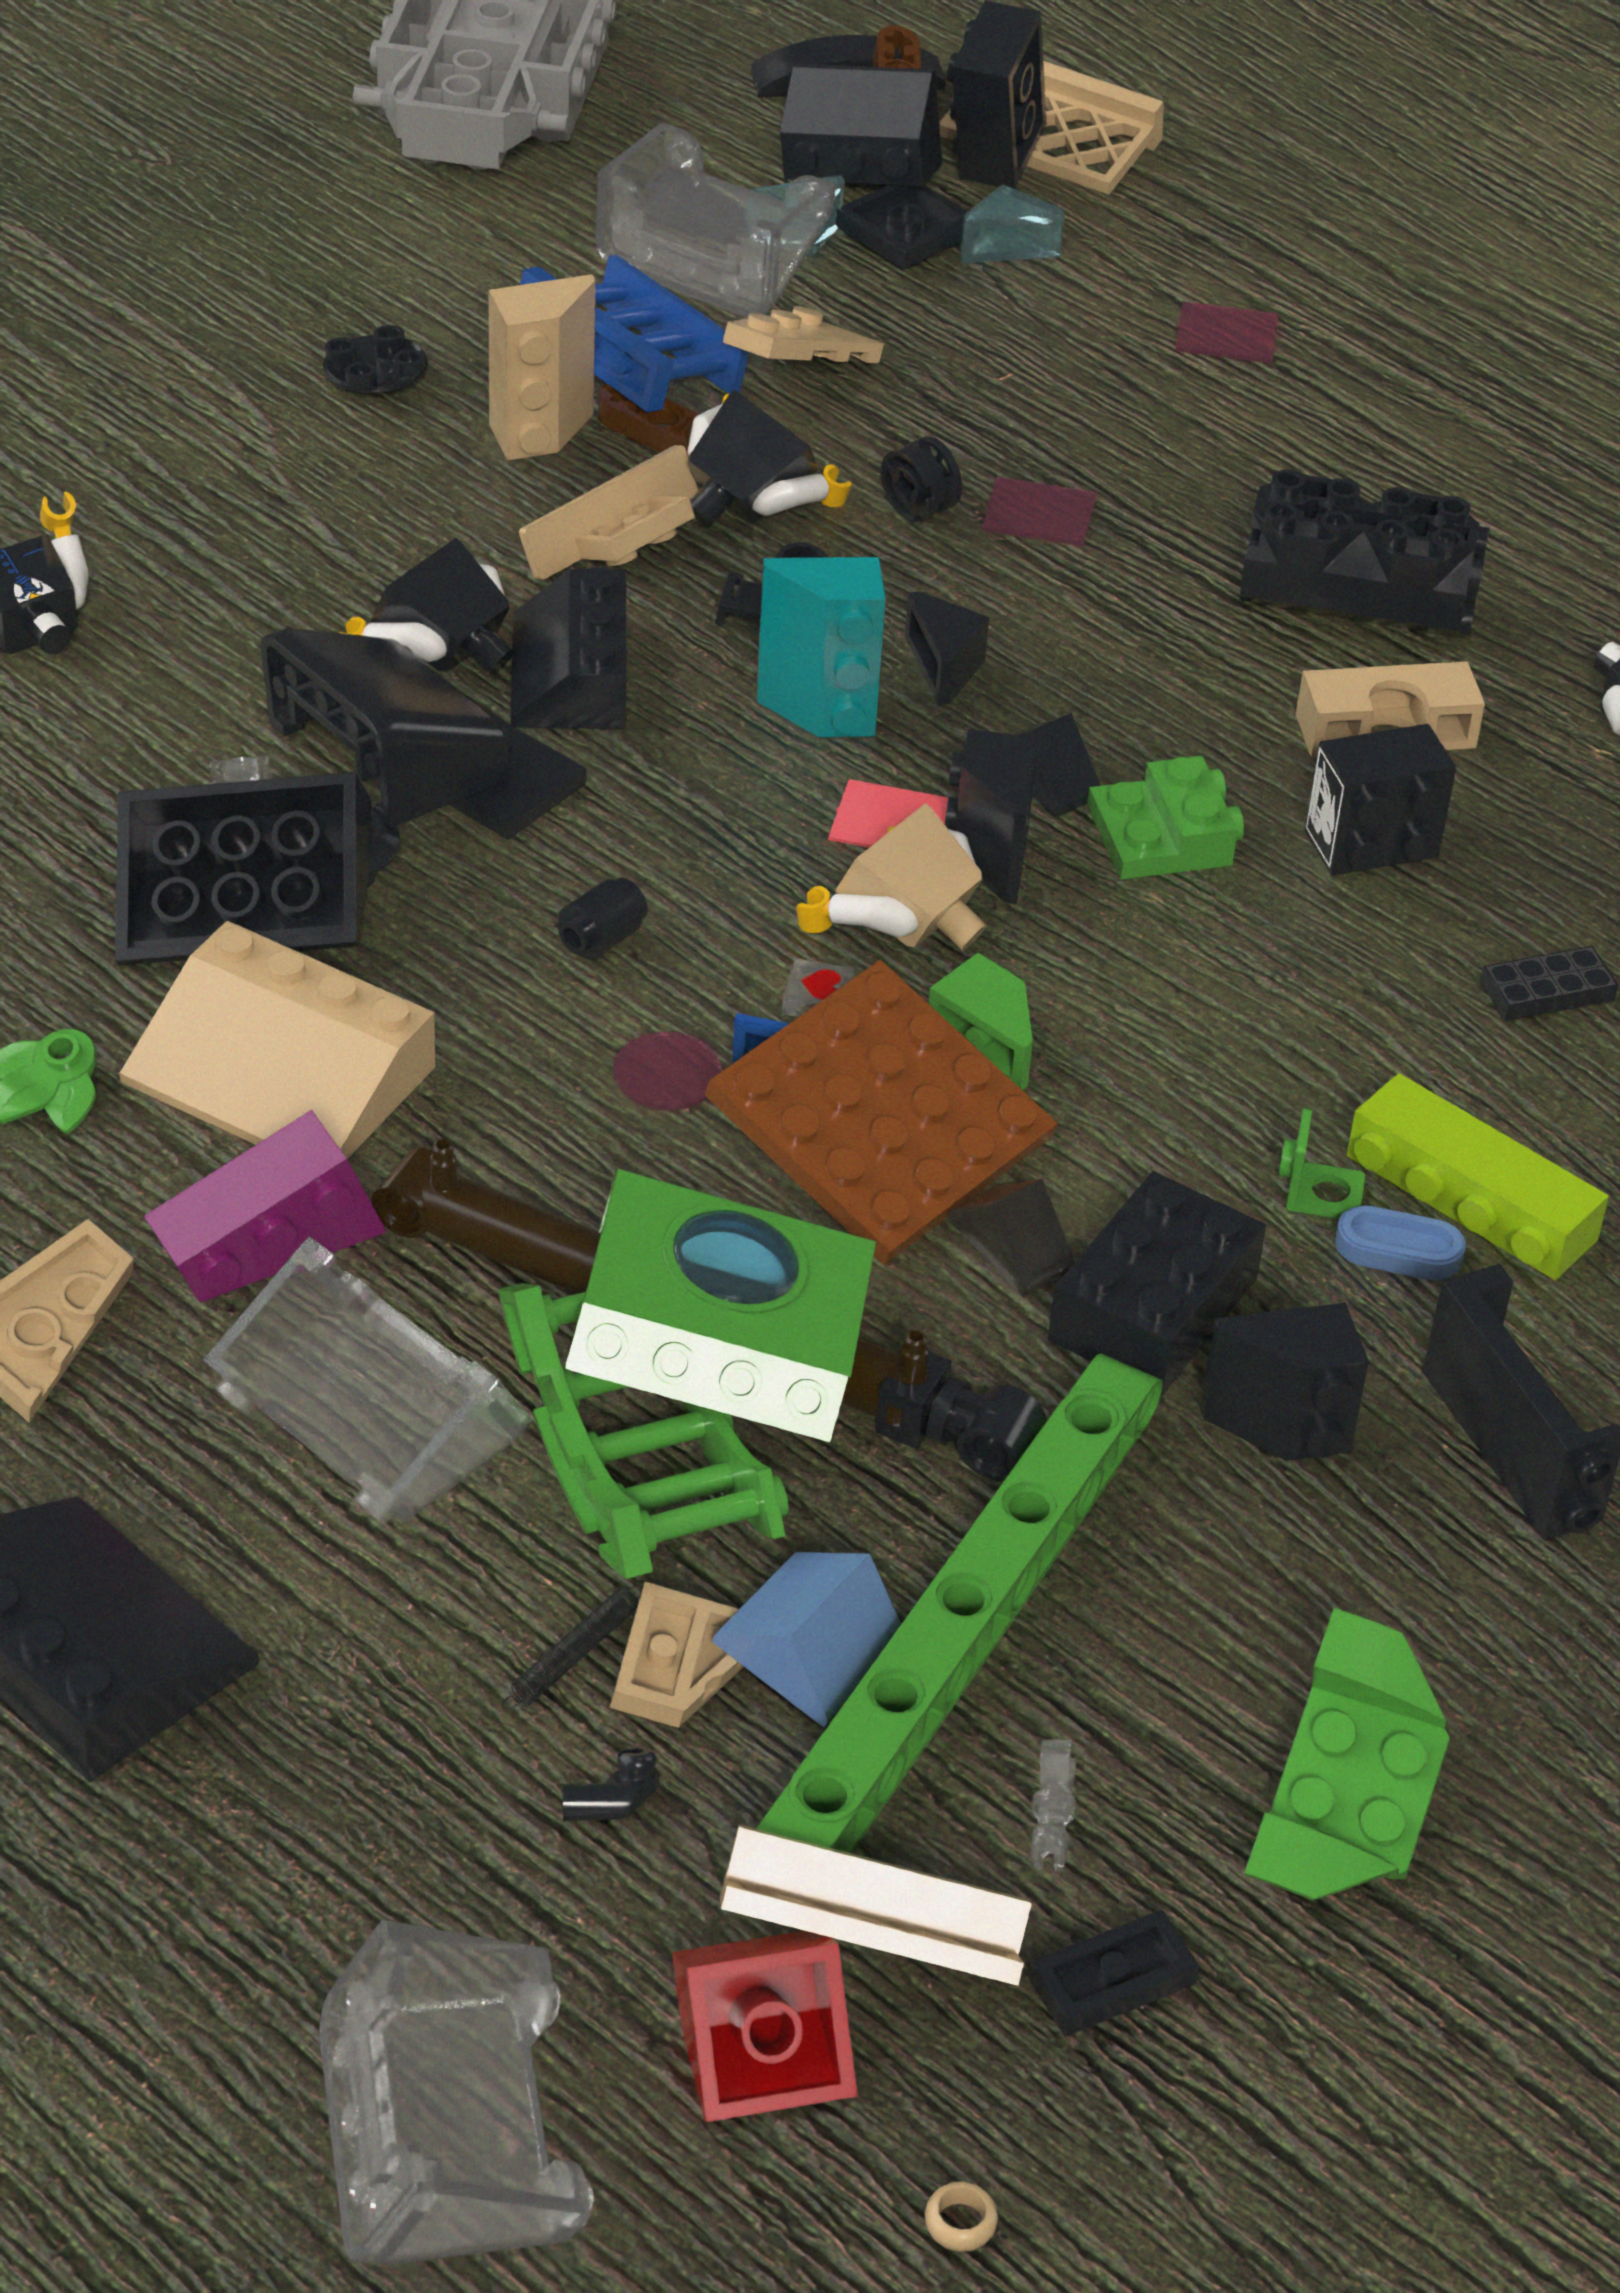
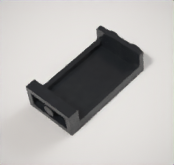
(1512, 1414)

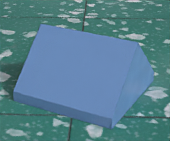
(813, 1629)

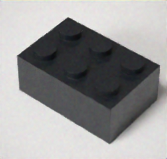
(998, 94)
(1157, 1279)

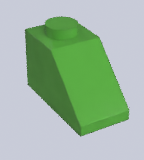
(990, 1012)

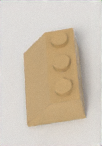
(541, 364)

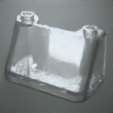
(704, 231)
(363, 1386)
(442, 2099)

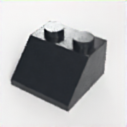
(994, 804)
(1287, 1380)

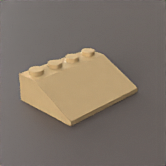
(271, 1034)

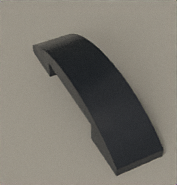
(773, 72)

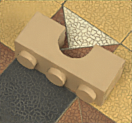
(1355, 699)

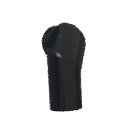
(620, 1794)

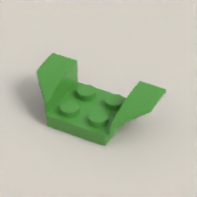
(1356, 1767)

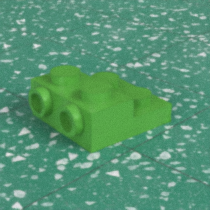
(1168, 820)

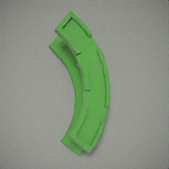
(581, 1455)

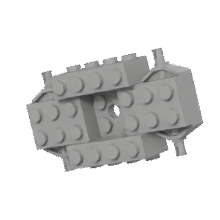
(484, 74)

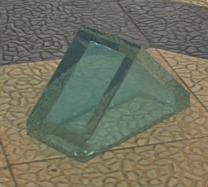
(1011, 228)

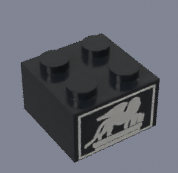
(1380, 799)

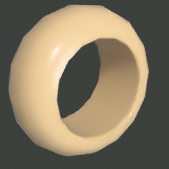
(955, 2238)

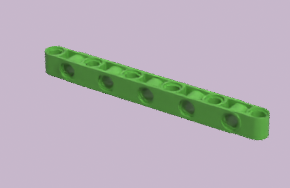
(965, 1610)

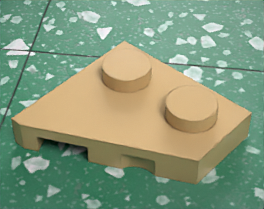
(671, 1656)

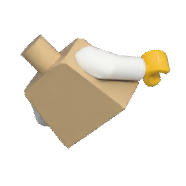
(905, 886)

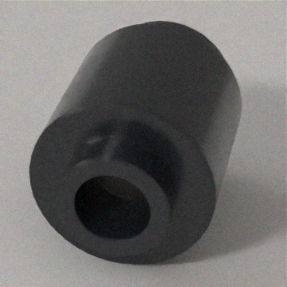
(602, 917)

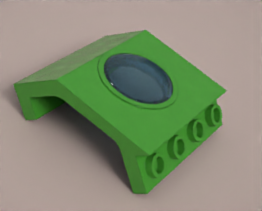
(722, 1305)

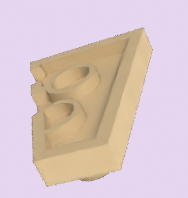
(799, 337)
(52, 1310)

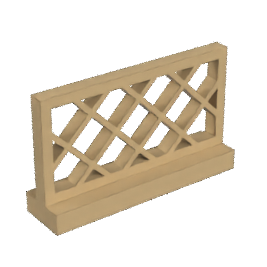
(1103, 113)

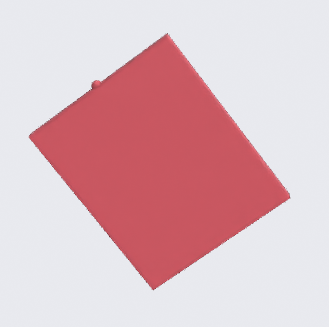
(872, 808)

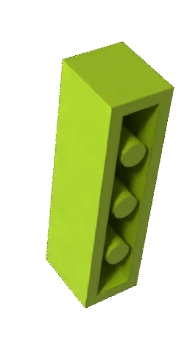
(1477, 1176)

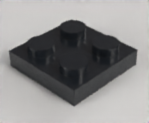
(903, 223)

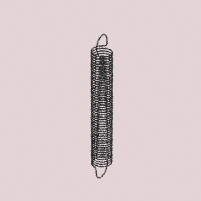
(600, 1620)

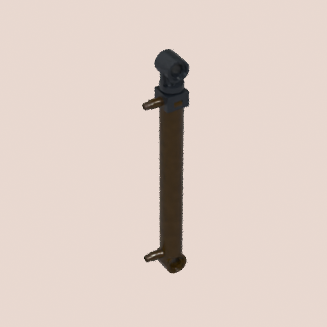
(904, 1392)

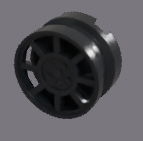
(918, 480)

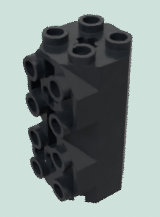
(1385, 563)

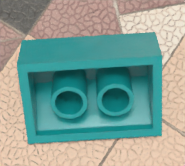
(822, 643)

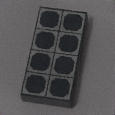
(1549, 983)

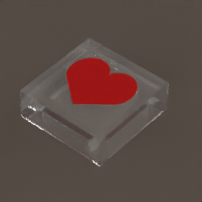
(812, 983)

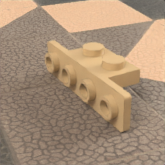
(614, 517)

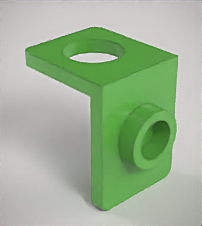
(1307, 1175)

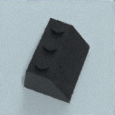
(862, 124)
(571, 653)

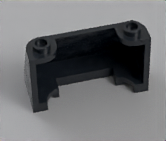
(391, 709)

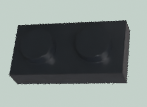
(1113, 1972)

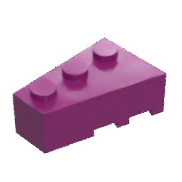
(262, 1208)

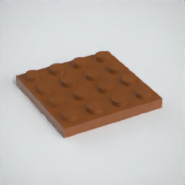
(880, 1110)

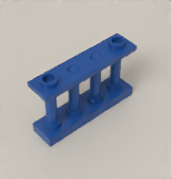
(635, 362)

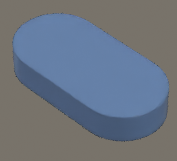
(1400, 1242)

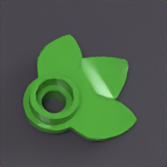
(38, 1080)

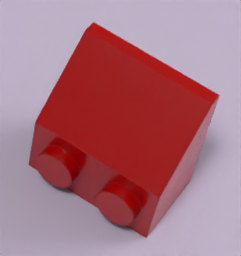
(765, 2024)

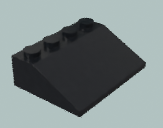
(254, 853)
(100, 1637)

